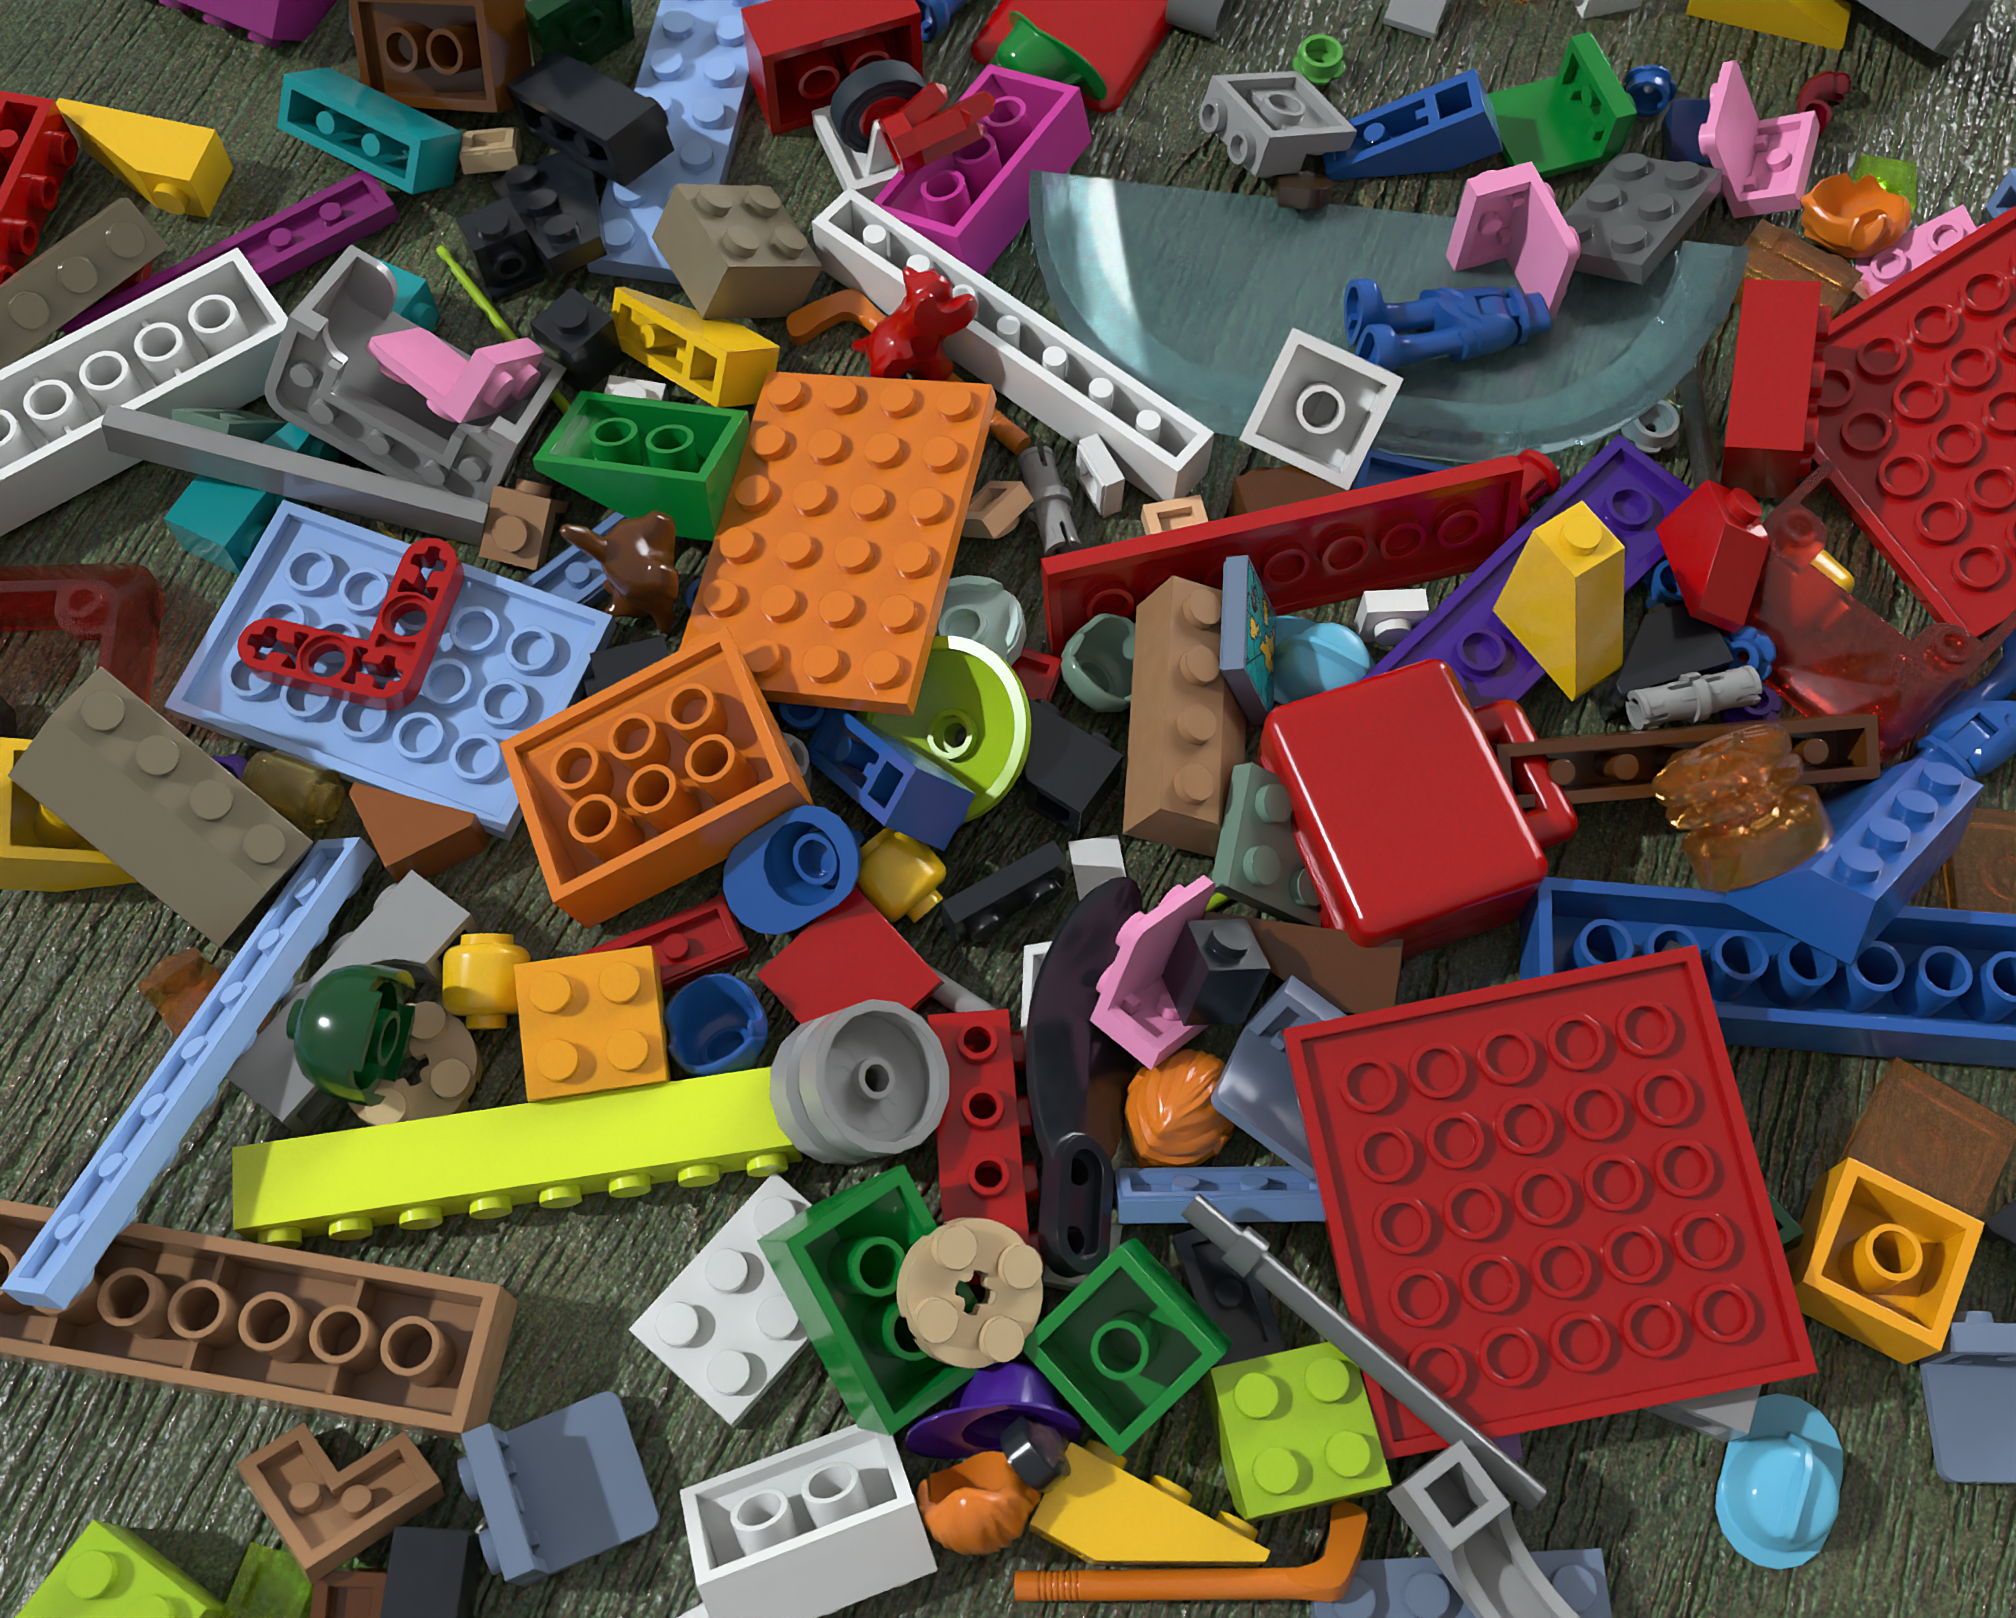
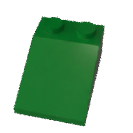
(649, 457)

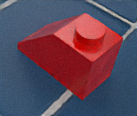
(1716, 552)

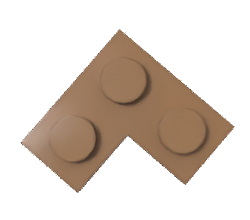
(332, 1513)

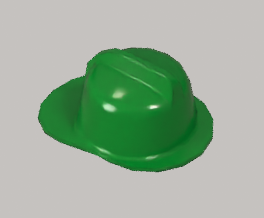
(1042, 55)

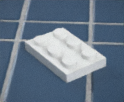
(726, 1314)

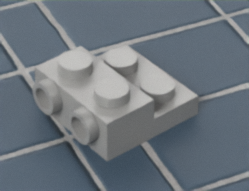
(1272, 121)

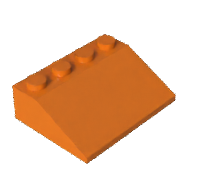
(652, 779)

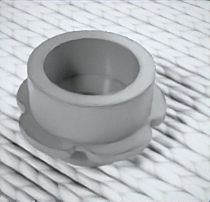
(1662, 420)

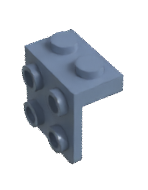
(1257, 1080)
(1973, 1400)
(558, 1488)

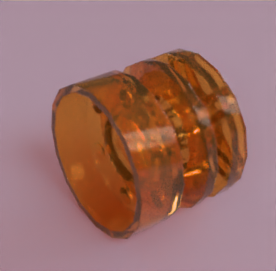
(1743, 808)

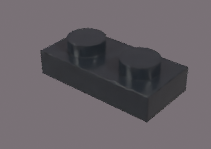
(986, 904)
(1231, 1301)

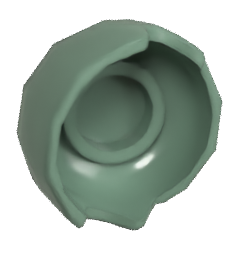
(1100, 663)

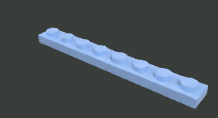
(187, 1079)

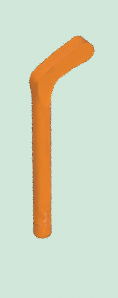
(856, 307)
(1319, 1581)

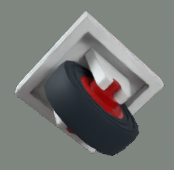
(851, 125)

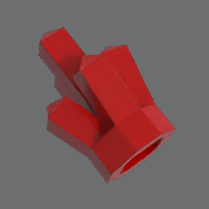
(923, 134)

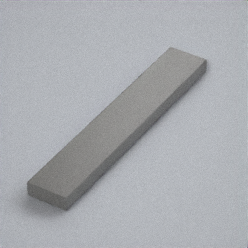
(293, 475)

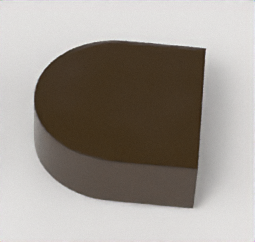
(1302, 190)

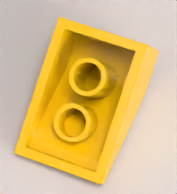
(38, 847)

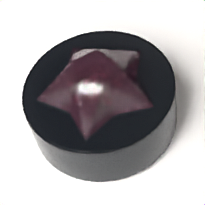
(1035, 1453)

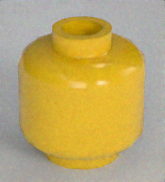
(900, 875)
(482, 979)

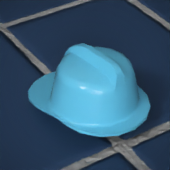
(1316, 658)
(1781, 1484)

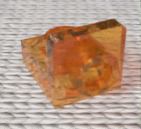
(179, 987)

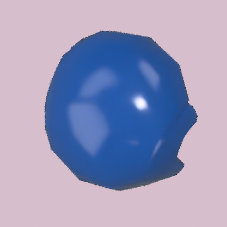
(715, 1026)

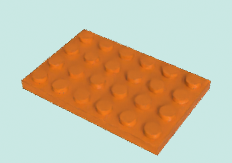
(844, 535)

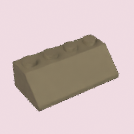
(159, 807)

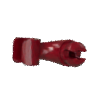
(1819, 91)

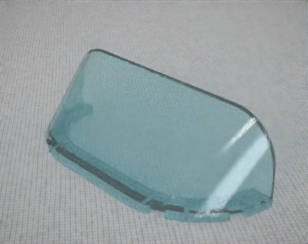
(1208, 284)

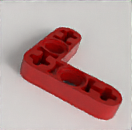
(384, 648)

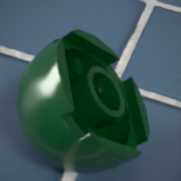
(353, 1031)

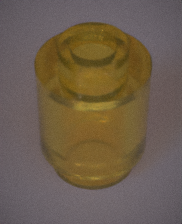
(295, 787)

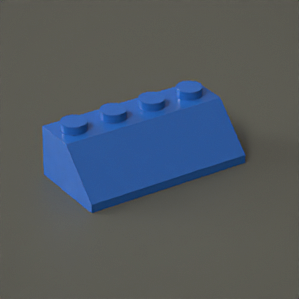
(1882, 852)

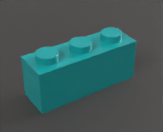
(369, 130)

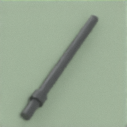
(1248, 1253)

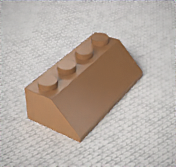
(1182, 721)

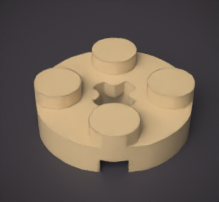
(445, 1082)
(937, 1316)

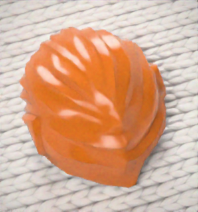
(1854, 217)
(1173, 1114)
(976, 1504)

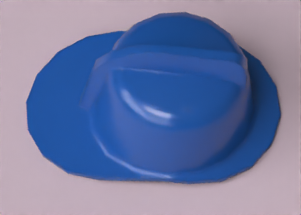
(792, 870)

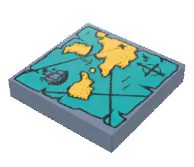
(1247, 639)

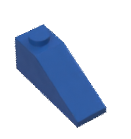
(1421, 133)
(889, 778)

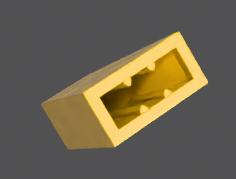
(1569, 600)

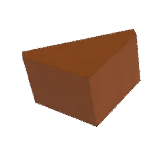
(417, 832)

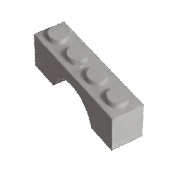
(405, 931)
(1474, 1539)

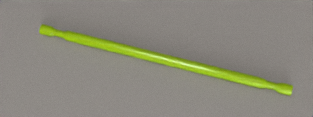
(490, 311)

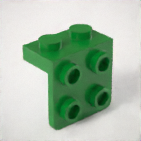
(1568, 118)

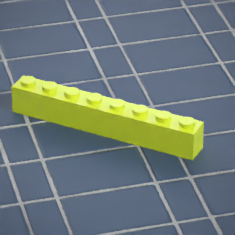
(507, 1158)

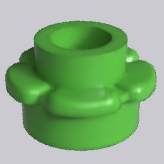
(1319, 59)

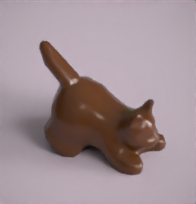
(637, 565)

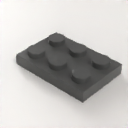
(1638, 214)

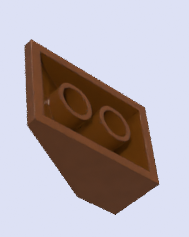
(442, 51)

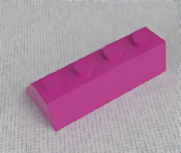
(980, 193)

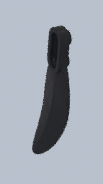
(1078, 1081)

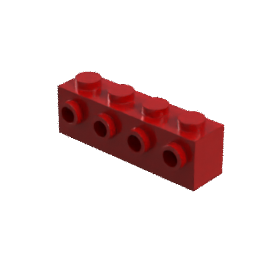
(33, 164)
(983, 1125)

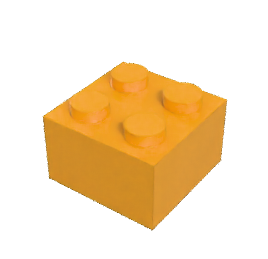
(592, 1023)
(1882, 1261)

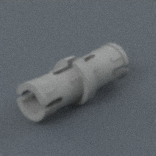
(1051, 502)
(1693, 697)

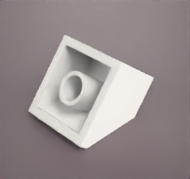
(1321, 408)

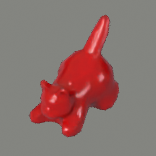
(915, 332)

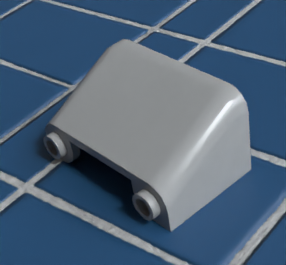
(340, 395)

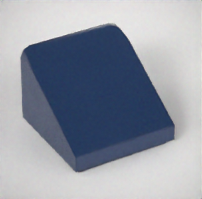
(1681, 130)

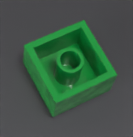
(1126, 1345)

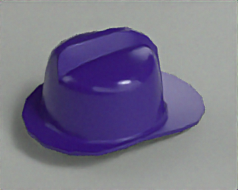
(987, 1407)

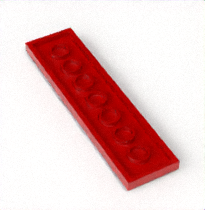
(1302, 550)

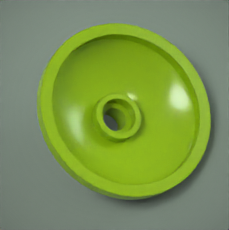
(972, 690)

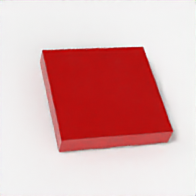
(848, 960)

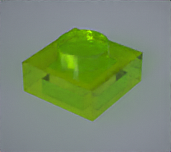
(1892, 174)
(269, 1587)

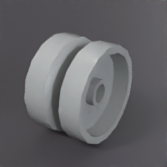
(860, 1083)

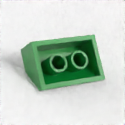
(842, 1279)

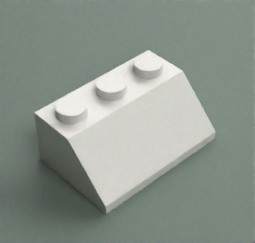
(806, 1529)

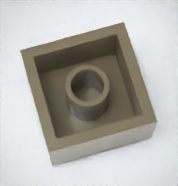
(736, 251)

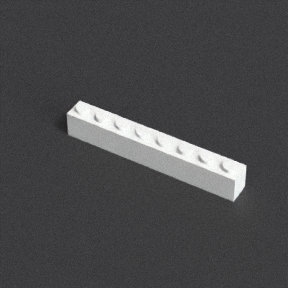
(1021, 351)

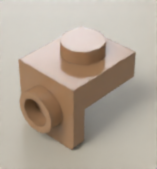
(520, 524)

